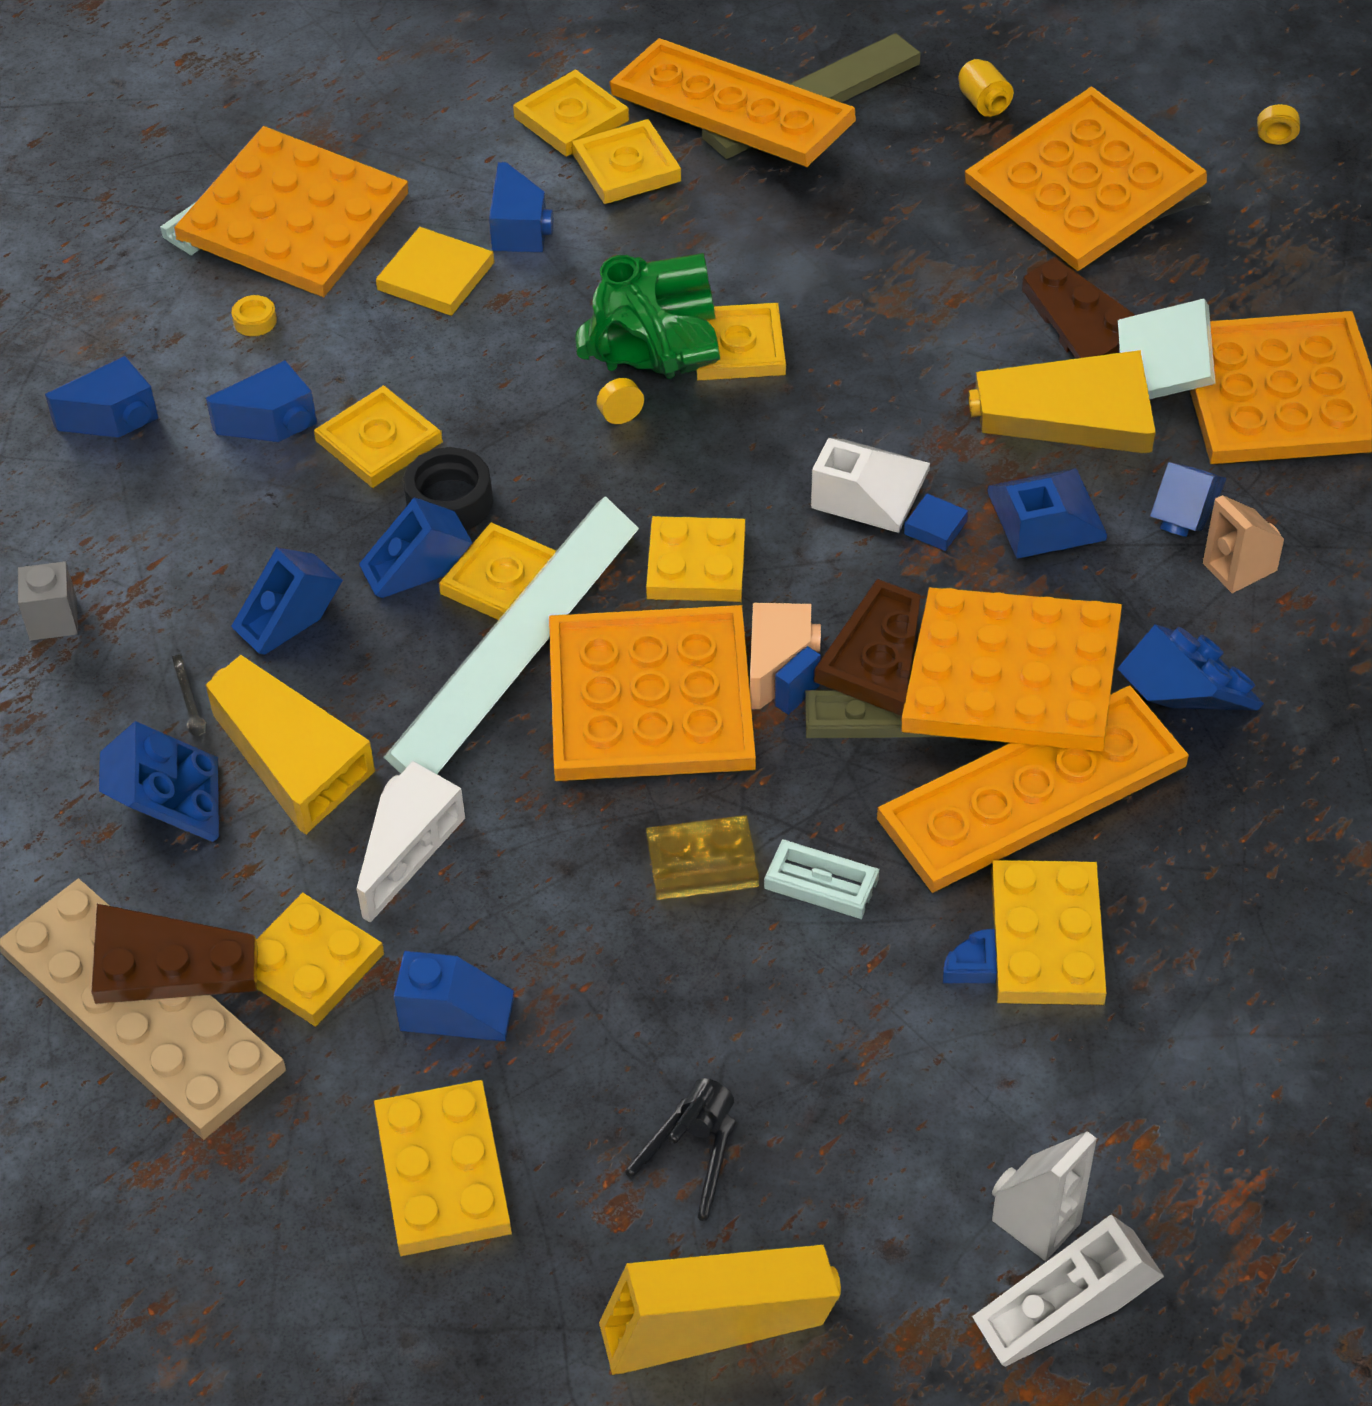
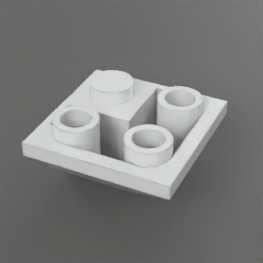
(866, 483)

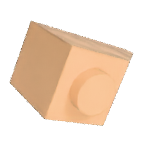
(1240, 545)
(777, 637)

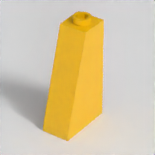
(1070, 402)
(289, 742)
(714, 1303)

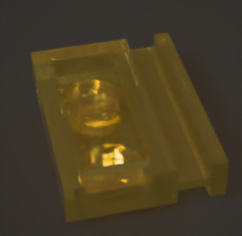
(702, 857)

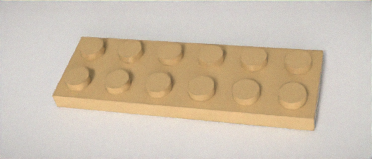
(179, 1047)

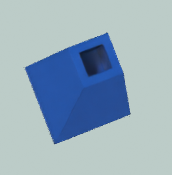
(1046, 513)
(1187, 673)
(162, 779)

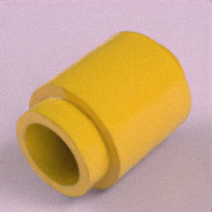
(985, 87)

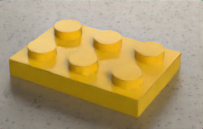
(1048, 932)
(442, 1168)

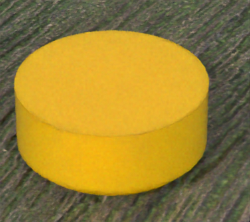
(1278, 124)
(254, 315)
(620, 401)

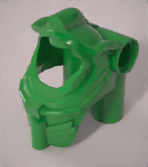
(651, 315)

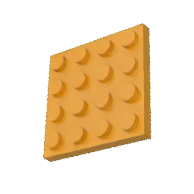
(1085, 178)
(292, 211)
(1286, 389)
(1013, 669)
(650, 693)

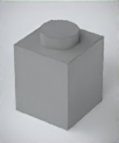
(47, 600)

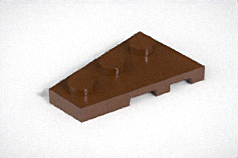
(1076, 309)
(874, 649)
(167, 958)

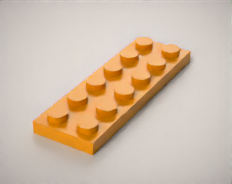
(733, 102)
(1026, 794)

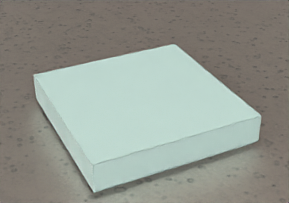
(1173, 347)

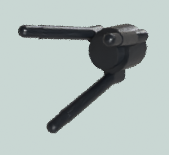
(699, 1114)

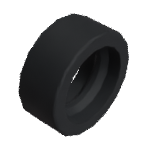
(452, 464)

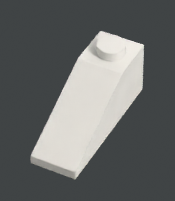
(409, 826)
(1045, 1195)
(1069, 1291)

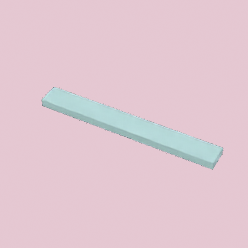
(513, 640)

